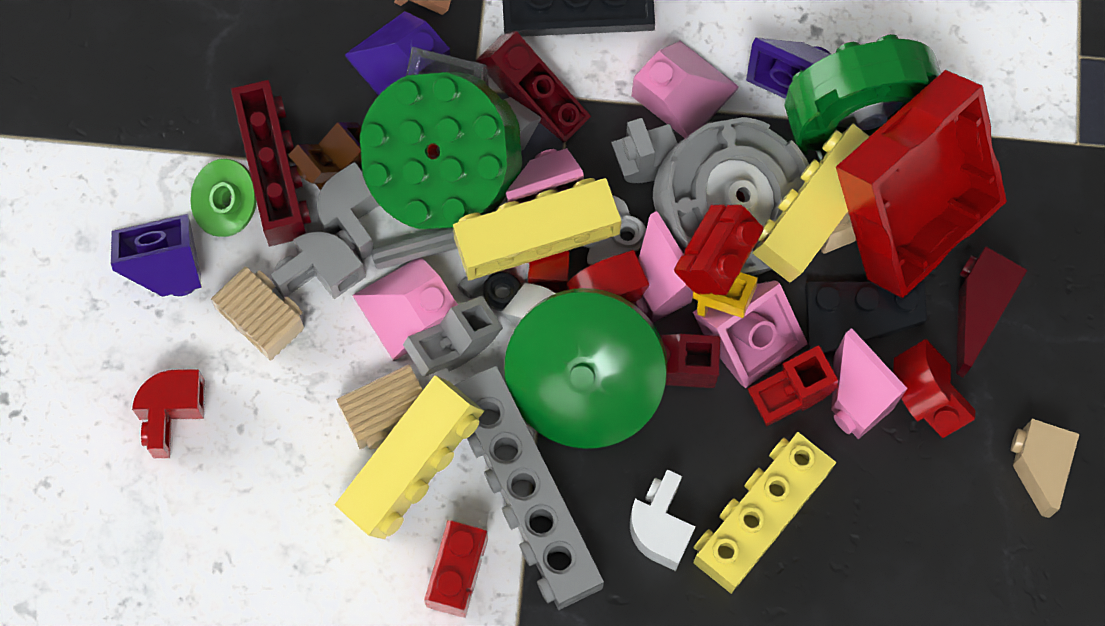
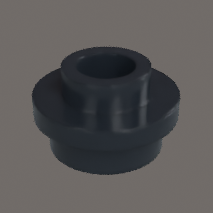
(496, 281)

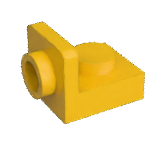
(733, 303)

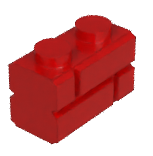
(718, 249)
(456, 568)

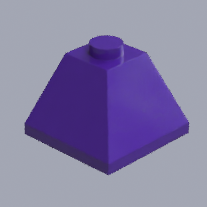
(386, 53)
(777, 61)
(158, 256)

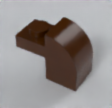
(334, 153)

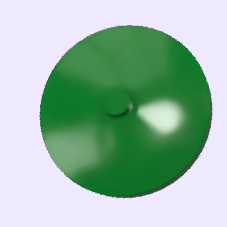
(586, 368)

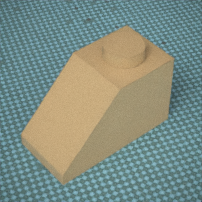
(1044, 462)

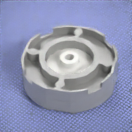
(727, 165)

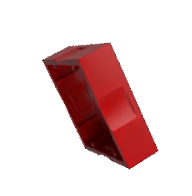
(922, 182)

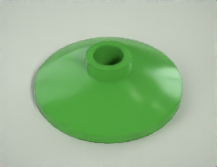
(212, 198)

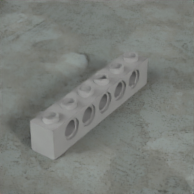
(582, 575)

